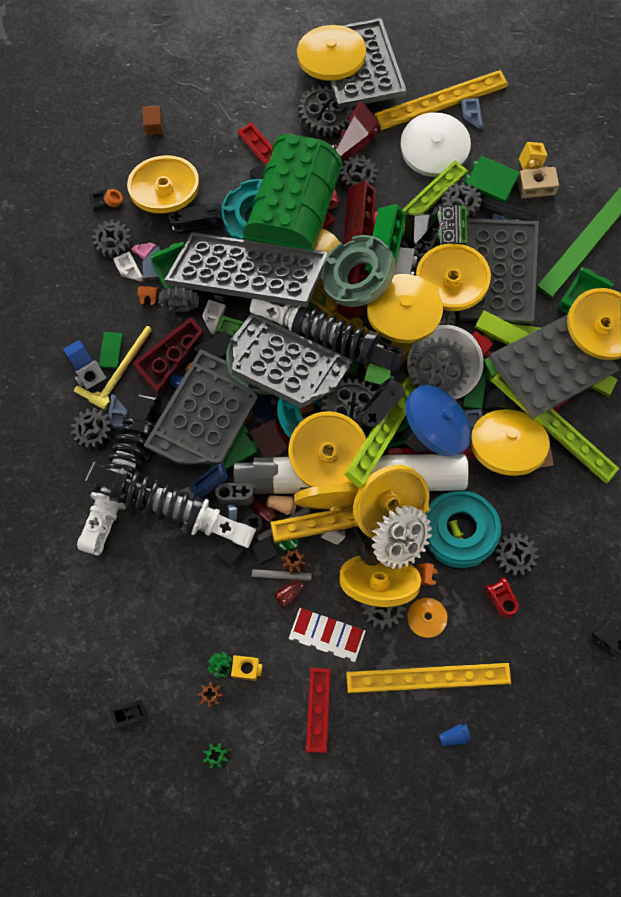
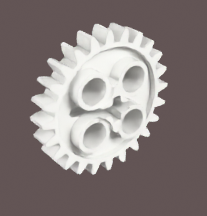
(401, 536)

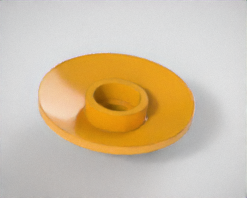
(424, 627)

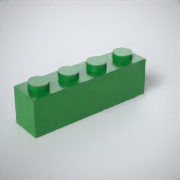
(389, 229)

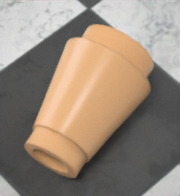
(283, 504)

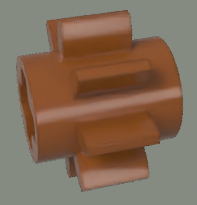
(294, 555)
(206, 690)

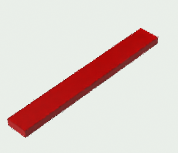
(263, 151)

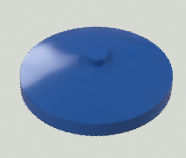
(438, 420)

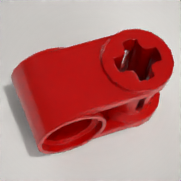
(500, 594)

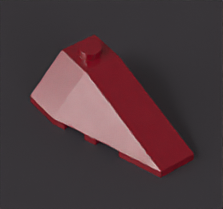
(359, 132)

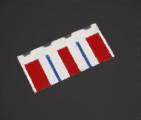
(327, 634)

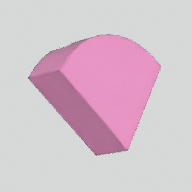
(143, 250)

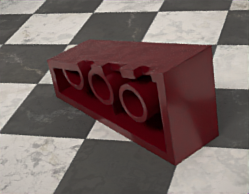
(168, 355)

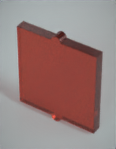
(271, 438)

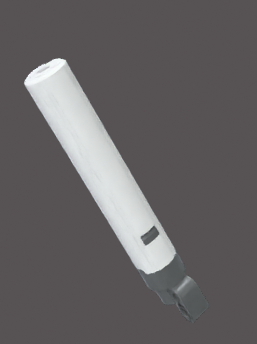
(276, 475)

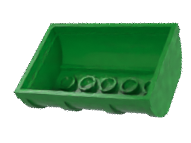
(294, 193)

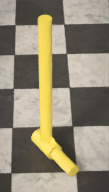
(102, 399)

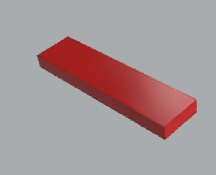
(318, 710)

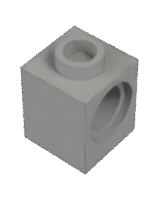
(98, 375)

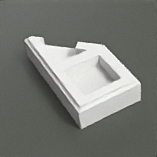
(128, 267)
(212, 315)

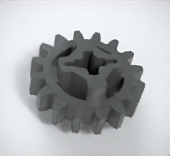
(359, 171)
(463, 196)
(112, 244)
(178, 299)
(92, 420)
(514, 546)
(386, 616)

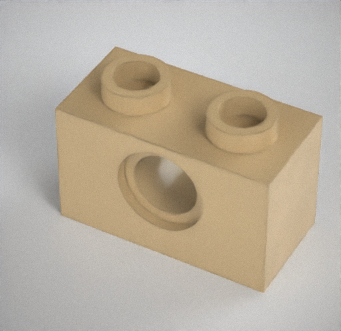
(530, 188)

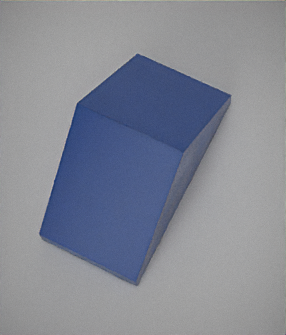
(78, 356)

